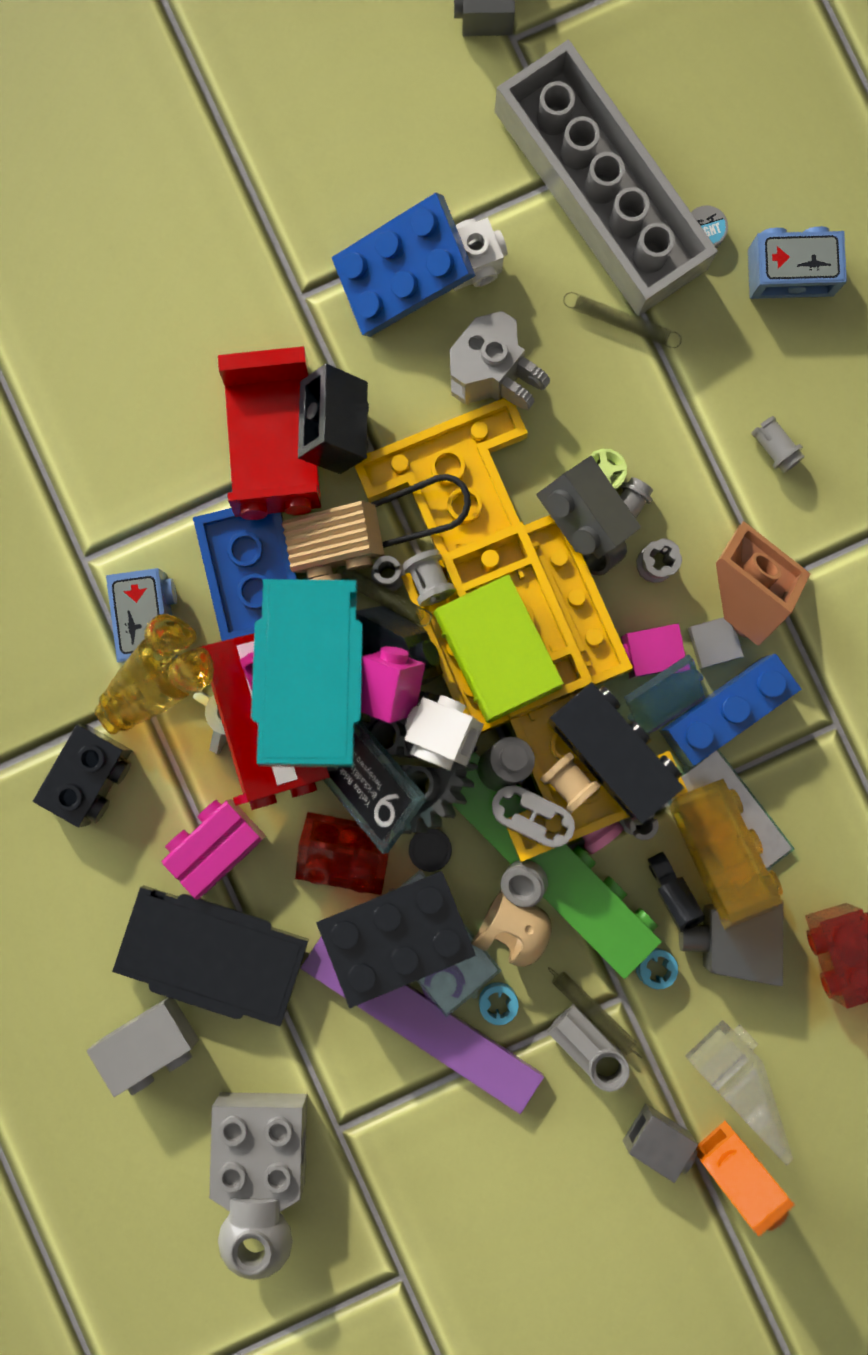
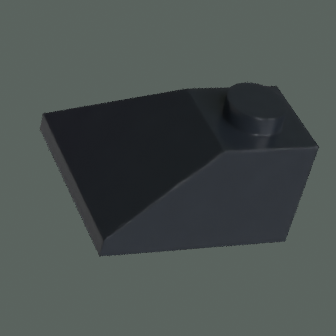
(386, 628)

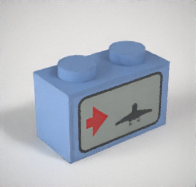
(797, 263)
(134, 602)

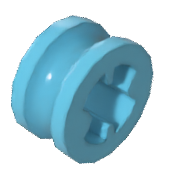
(668, 963)
(511, 1002)

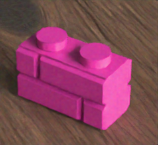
(212, 848)

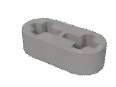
(537, 806)

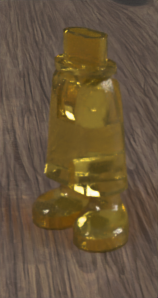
(144, 687)

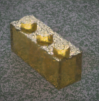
(726, 853)

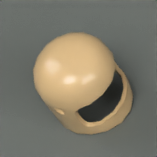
(521, 929)

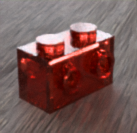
(340, 855)
(841, 943)

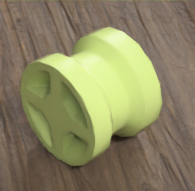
(612, 465)

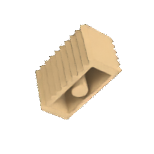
(334, 539)

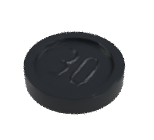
(430, 850)

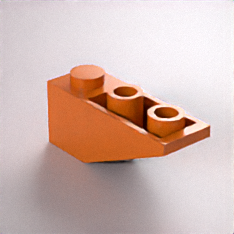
(744, 1179)

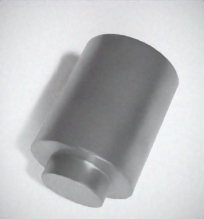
(506, 763)

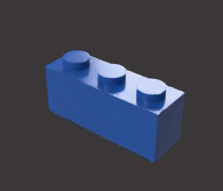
(730, 710)

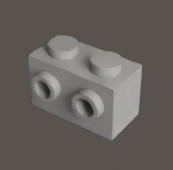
(144, 1046)

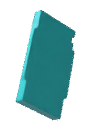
(307, 673)

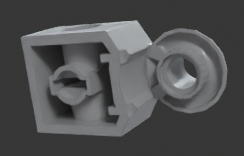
(257, 1174)

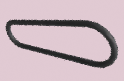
(444, 477)

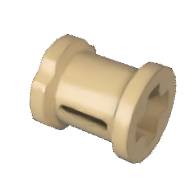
(570, 782)

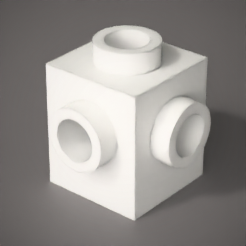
(484, 250)

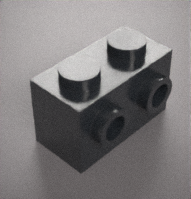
(333, 419)
(84, 776)

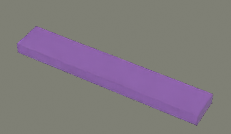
(444, 1038)

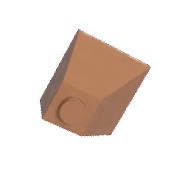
(757, 584)

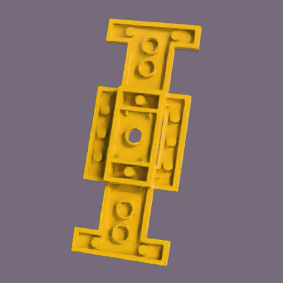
(543, 568)

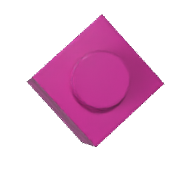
(653, 649)
(390, 684)

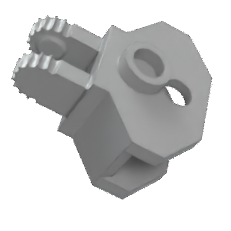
(489, 362)

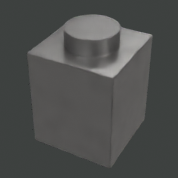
(661, 1144)

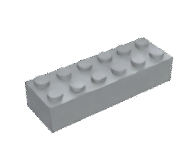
(603, 178)

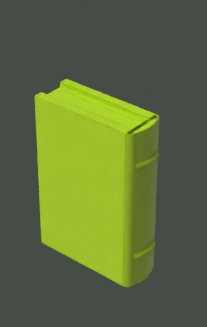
(498, 649)

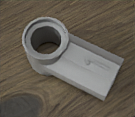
(588, 1046)

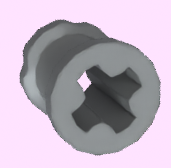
(672, 559)
(429, 577)

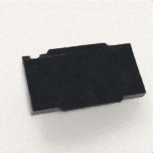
(210, 956)

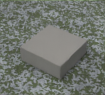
(715, 642)

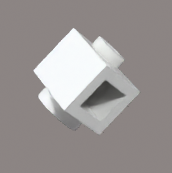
(442, 732)

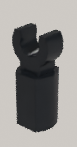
(675, 894)

